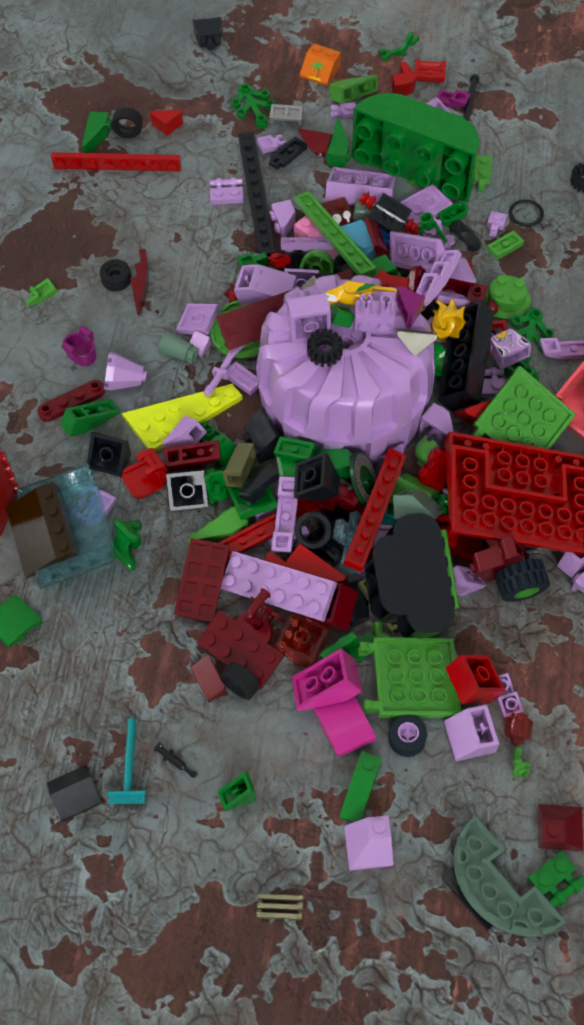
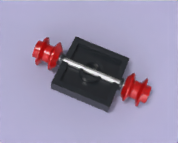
(389, 214)

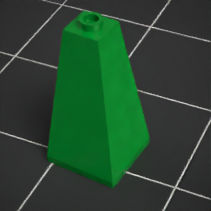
(339, 457)

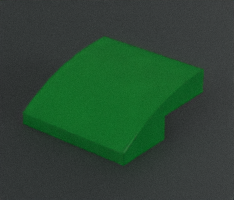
(16, 620)

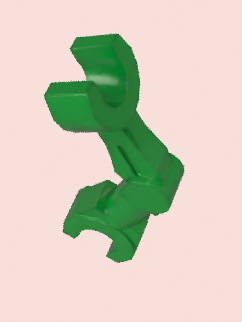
(409, 41)

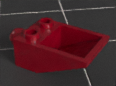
(472, 291)

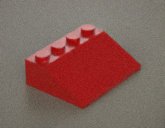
(8, 489)

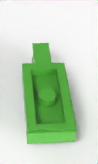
(483, 171)

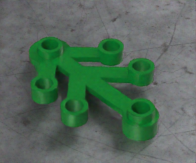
(246, 92)
(533, 317)

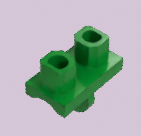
(215, 485)

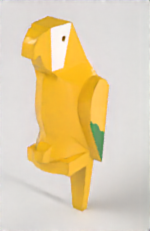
(351, 291)

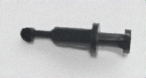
(173, 759)

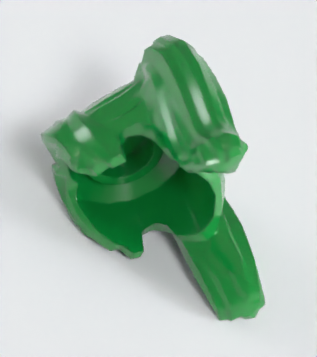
(127, 538)

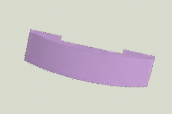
(562, 350)
(285, 517)

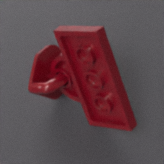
(245, 639)

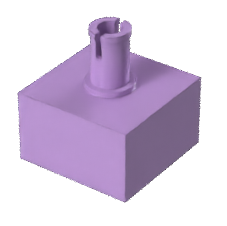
(308, 315)

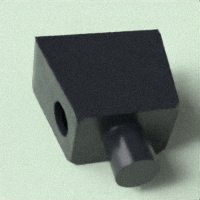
(208, 32)

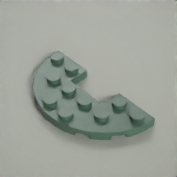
(492, 894)

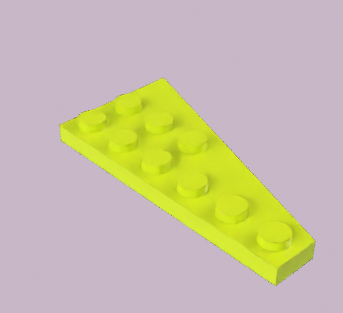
(156, 421)

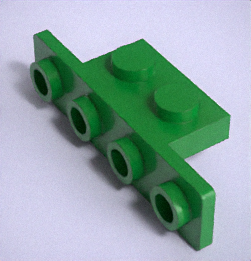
(349, 644)

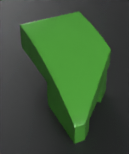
(41, 292)

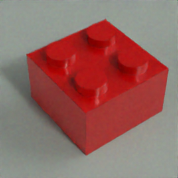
(475, 679)

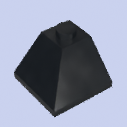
(316, 479)
(187, 488)

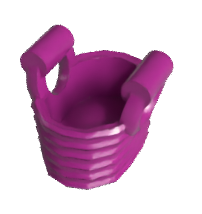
(79, 347)

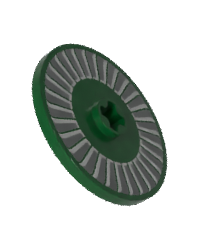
(362, 476)

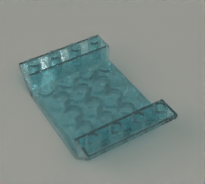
(88, 523)

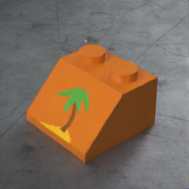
(320, 64)

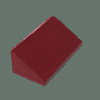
(208, 678)

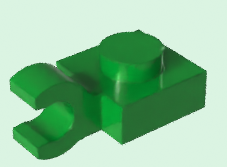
(247, 259)

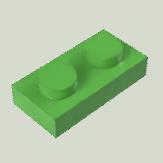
(505, 245)

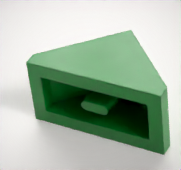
(237, 792)

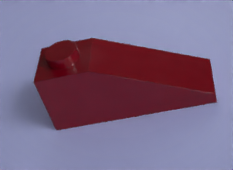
(191, 455)

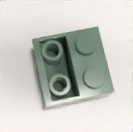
(415, 502)

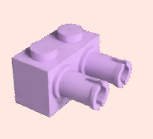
(374, 315)

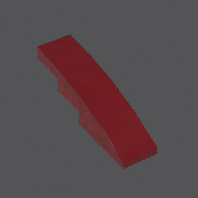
(141, 282)

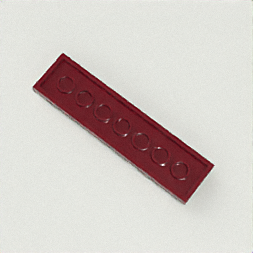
(245, 323)

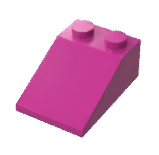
(327, 682)

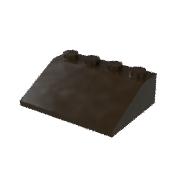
(42, 528)

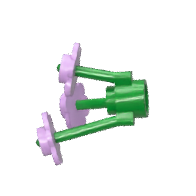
(432, 226)

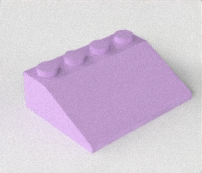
(354, 182)

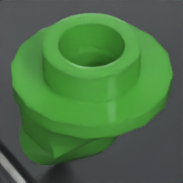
(520, 768)

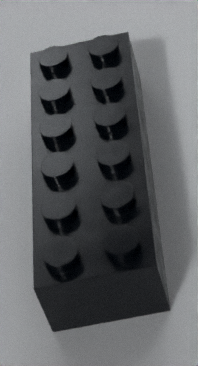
(467, 359)

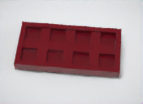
(201, 580)

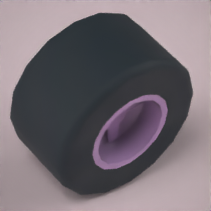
(408, 727)

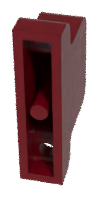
(490, 561)

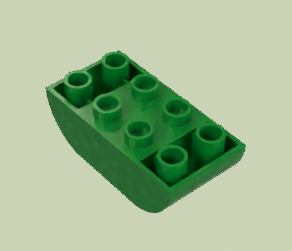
(416, 143)

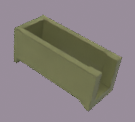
(239, 464)

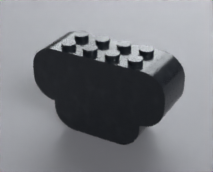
(410, 578)

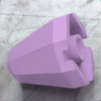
(123, 372)

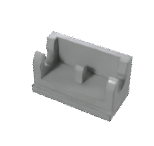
(286, 113)

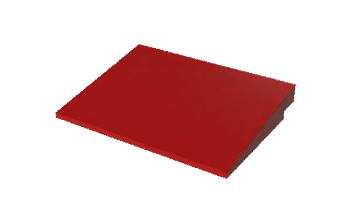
(516, 492)

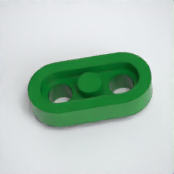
(451, 213)

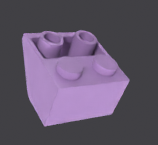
(471, 733)

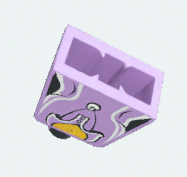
(508, 347)

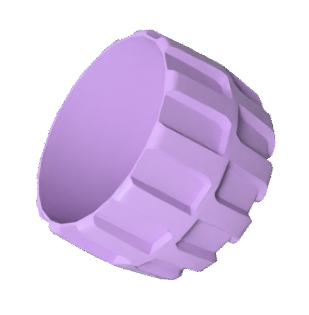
(361, 402)

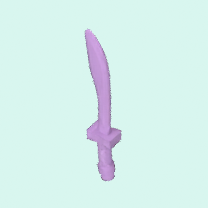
(221, 372)

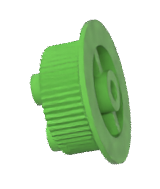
(510, 295)

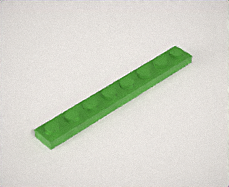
(335, 234)

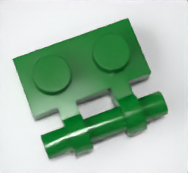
(552, 874)

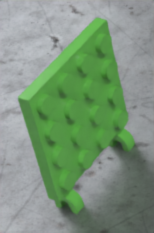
(524, 413)
(412, 677)

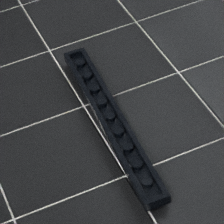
(256, 194)

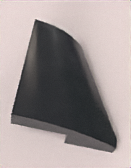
(256, 482)

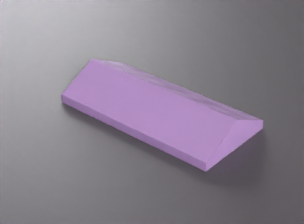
(414, 250)

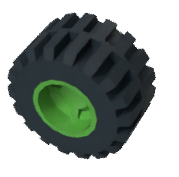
(522, 580)

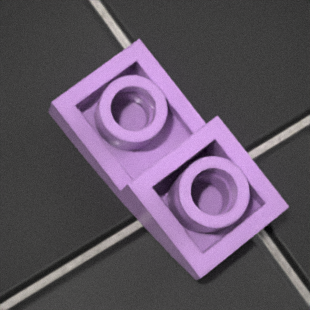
(509, 700)

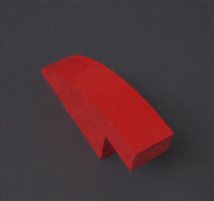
(309, 563)

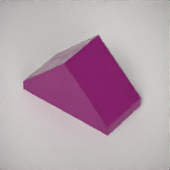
(409, 304)

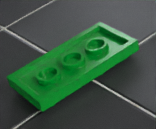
(247, 510)

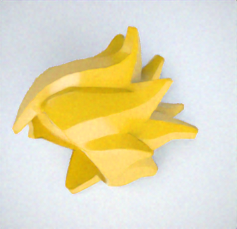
(448, 320)

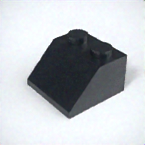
(263, 434)

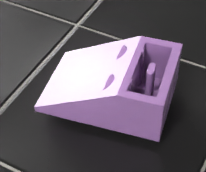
(261, 282)

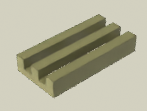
(282, 916)

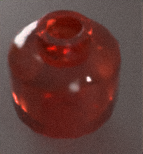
(518, 728)

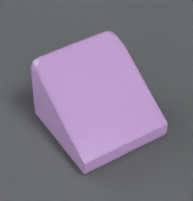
(200, 341)

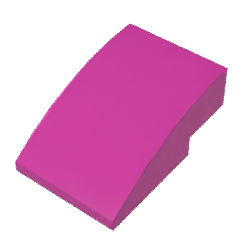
(344, 726)

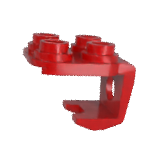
(146, 475)

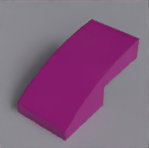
(455, 99)

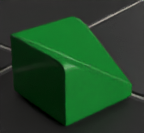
(341, 316)

